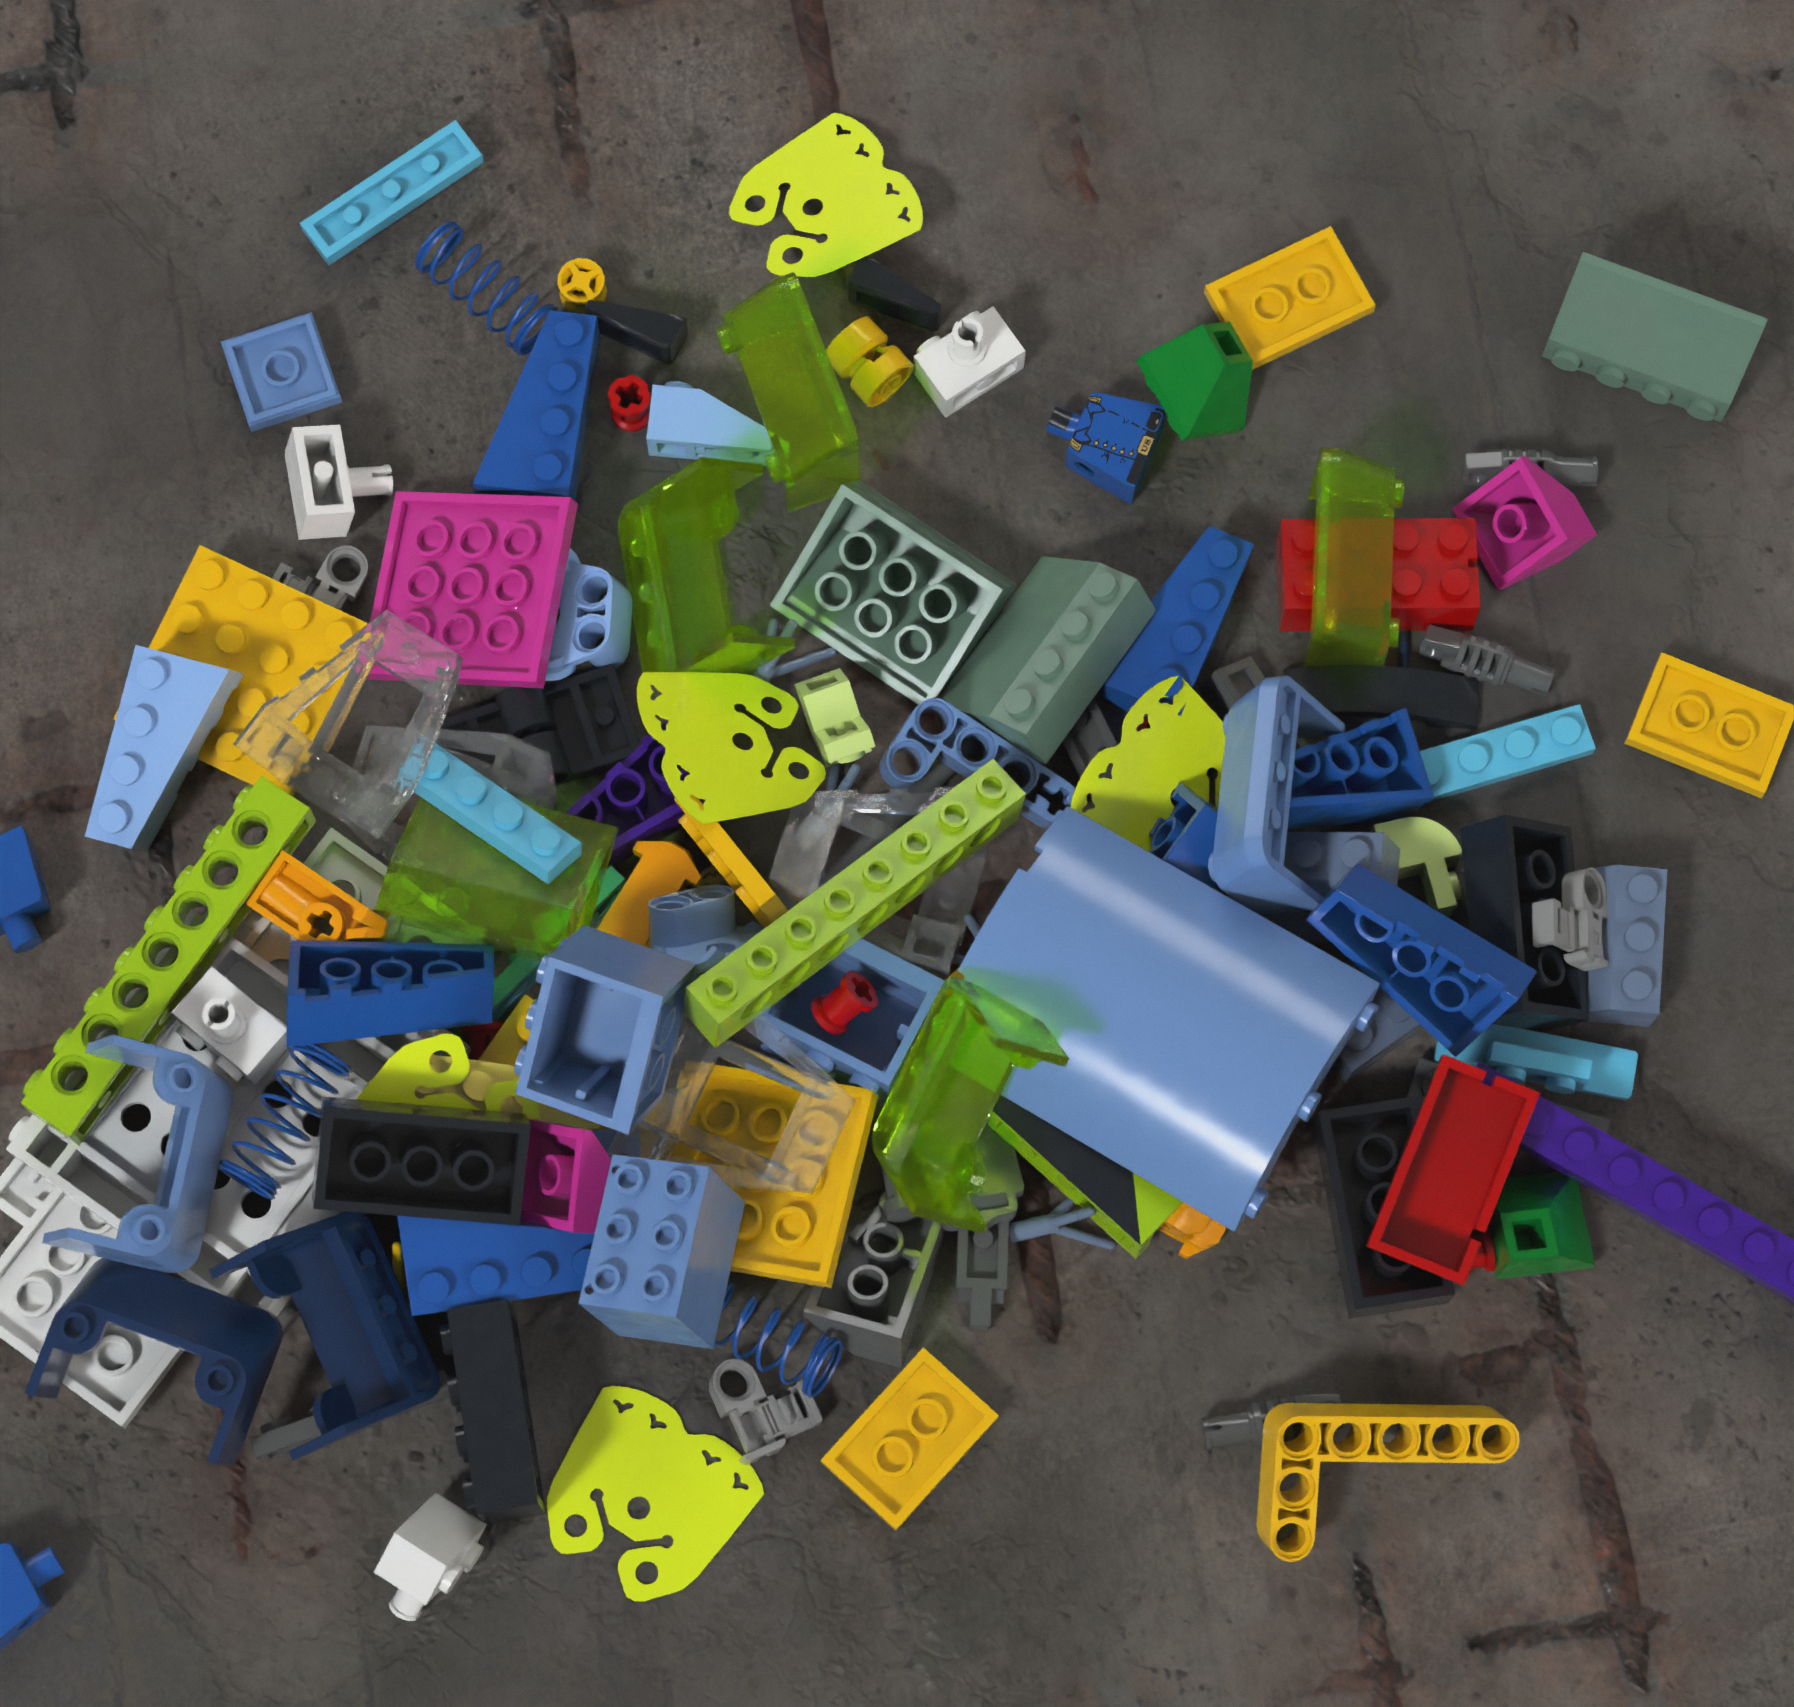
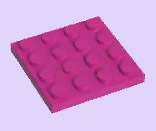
(479, 579)

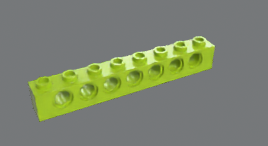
(853, 903)
(198, 947)

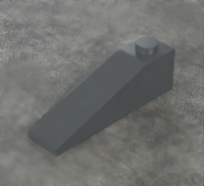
(878, 1286)

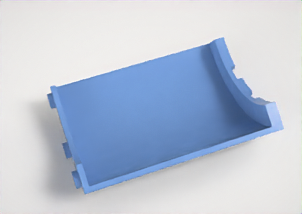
(1178, 1013)

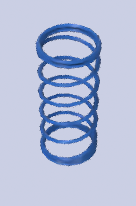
(444, 252)
(267, 1186)
(814, 1362)

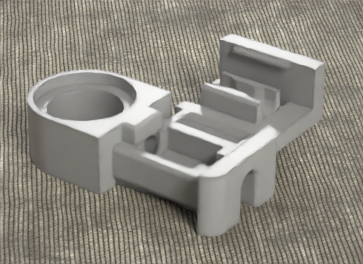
(330, 588)
(1577, 923)
(764, 1420)

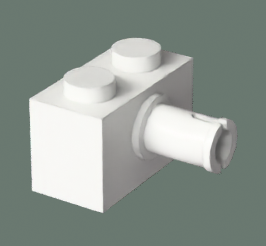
(968, 360)
(324, 484)
(231, 1026)
(429, 1554)

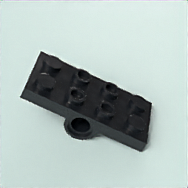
(575, 719)

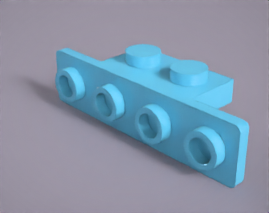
(1552, 1060)

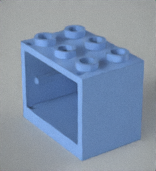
(603, 1028)
(875, 1041)
(662, 1251)

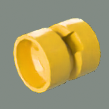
(874, 368)

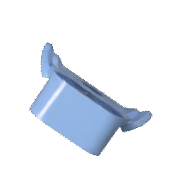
(587, 620)
(698, 925)

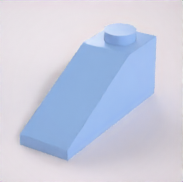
(697, 425)

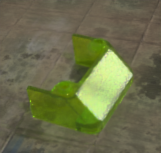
(794, 391)
(1352, 560)
(678, 574)
(948, 1095)

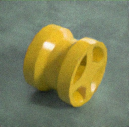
(580, 276)

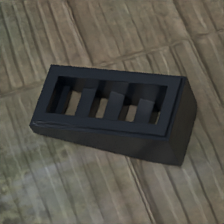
(887, 293)
(644, 330)

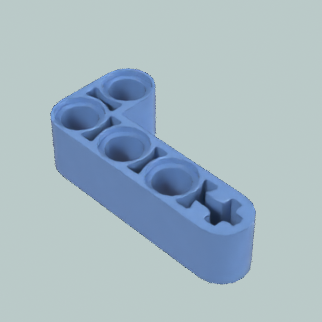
(947, 749)

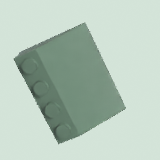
(1653, 338)
(891, 593)
(1050, 652)

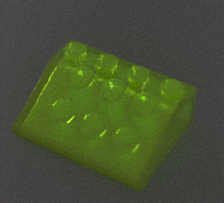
(472, 892)

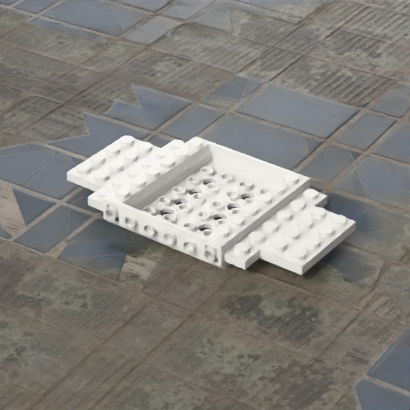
(115, 1169)

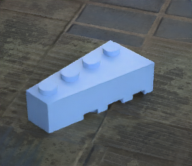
(155, 742)

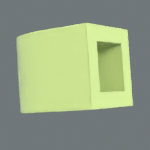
(834, 718)
(1427, 852)

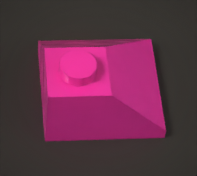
(1524, 522)
(564, 1177)

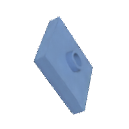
(281, 372)

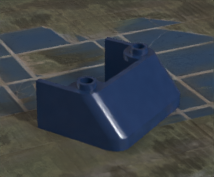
(353, 1319)
(230, 1335)

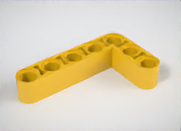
(1361, 1445)

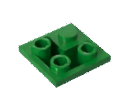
(1201, 380)
(1539, 1227)

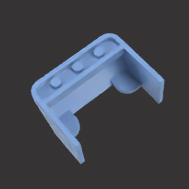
(1257, 795)
(172, 1230)

